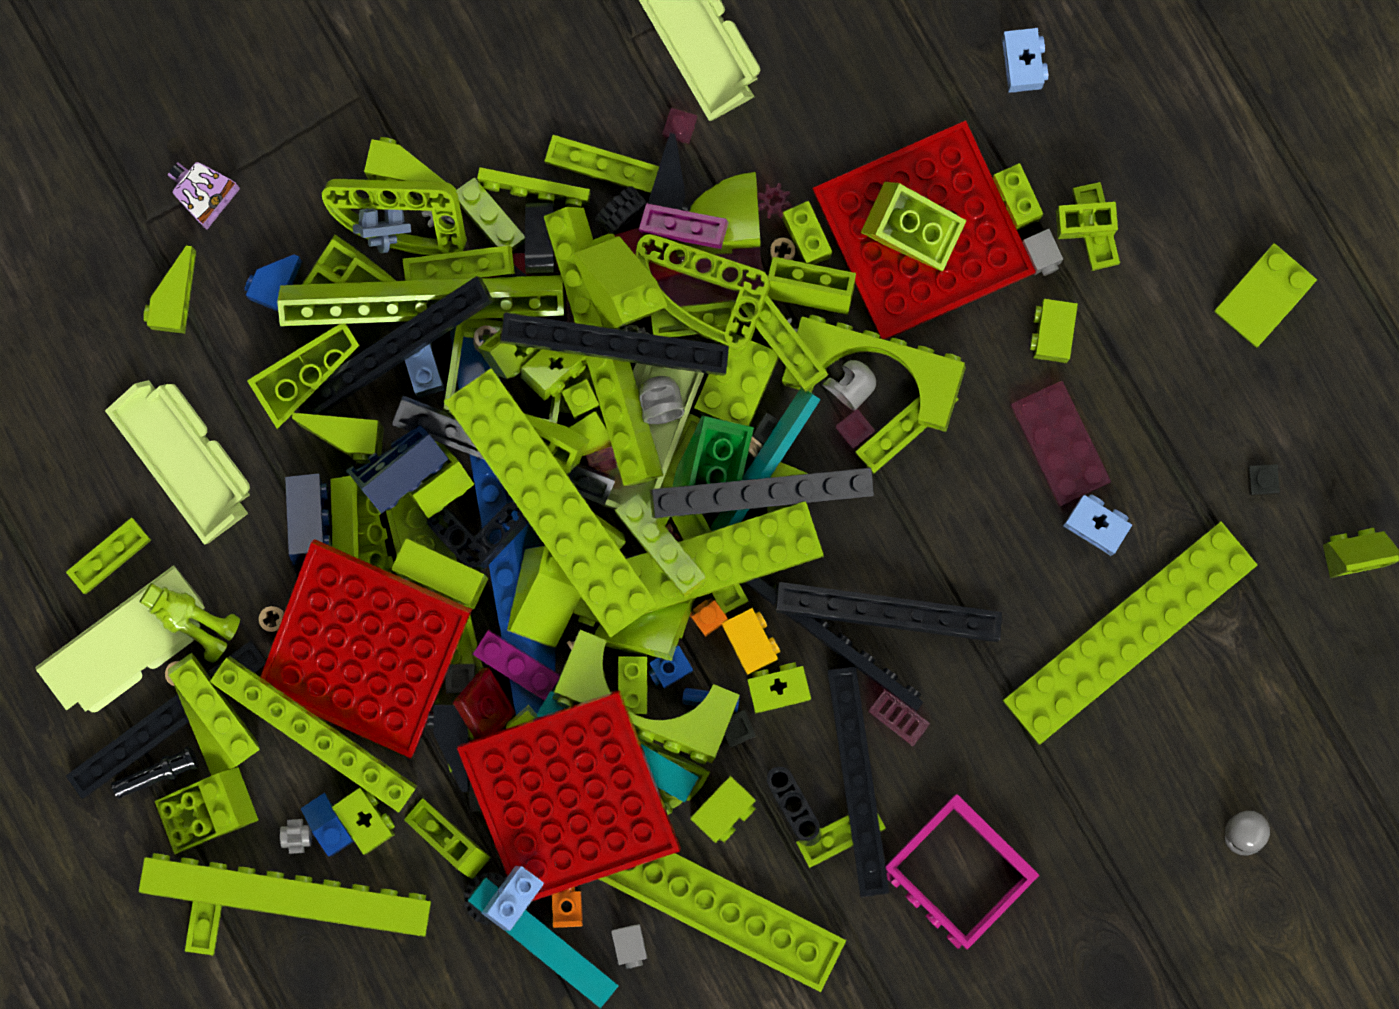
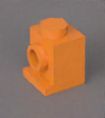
(708, 616)
(567, 919)

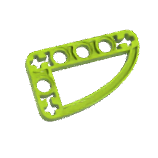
(340, 209)
(714, 276)

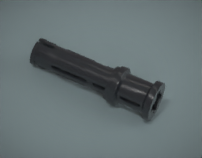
(167, 768)

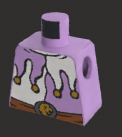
(202, 191)

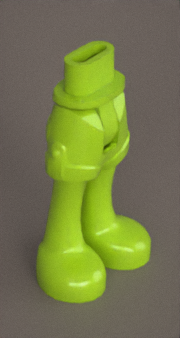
(177, 608)

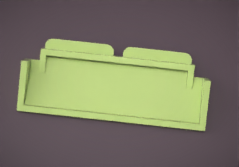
(706, 51)
(664, 435)
(181, 457)
(115, 650)

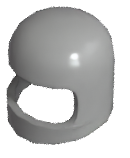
(854, 386)
(660, 400)
(1247, 832)

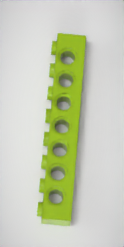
(313, 733)

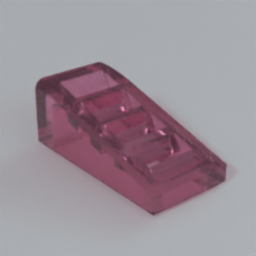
(880, 702)

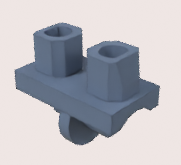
(370, 227)

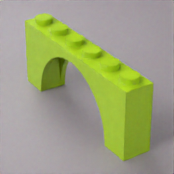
(935, 375)
(693, 733)

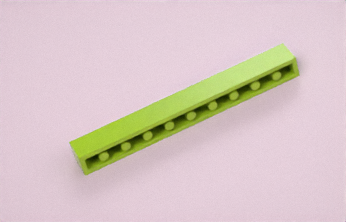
(406, 299)
(611, 378)
(285, 896)

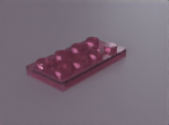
(1060, 443)

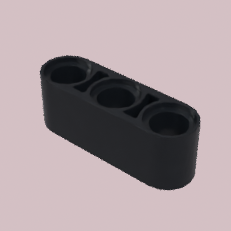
(538, 246)
(789, 793)

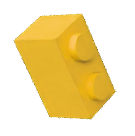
(750, 640)

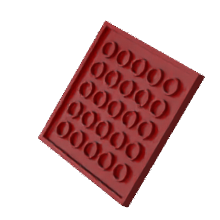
(901, 289)
(364, 647)
(570, 795)

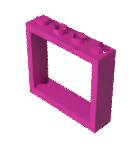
(935, 916)

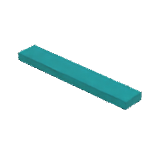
(773, 449)
(666, 773)
(552, 950)

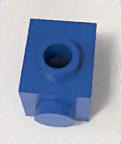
(669, 672)

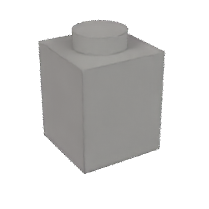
(1043, 252)
(629, 945)

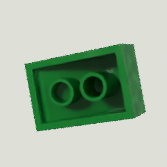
(714, 453)

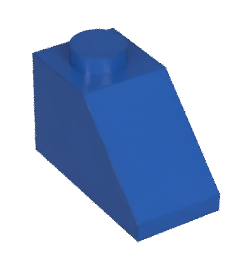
(266, 282)
(326, 825)

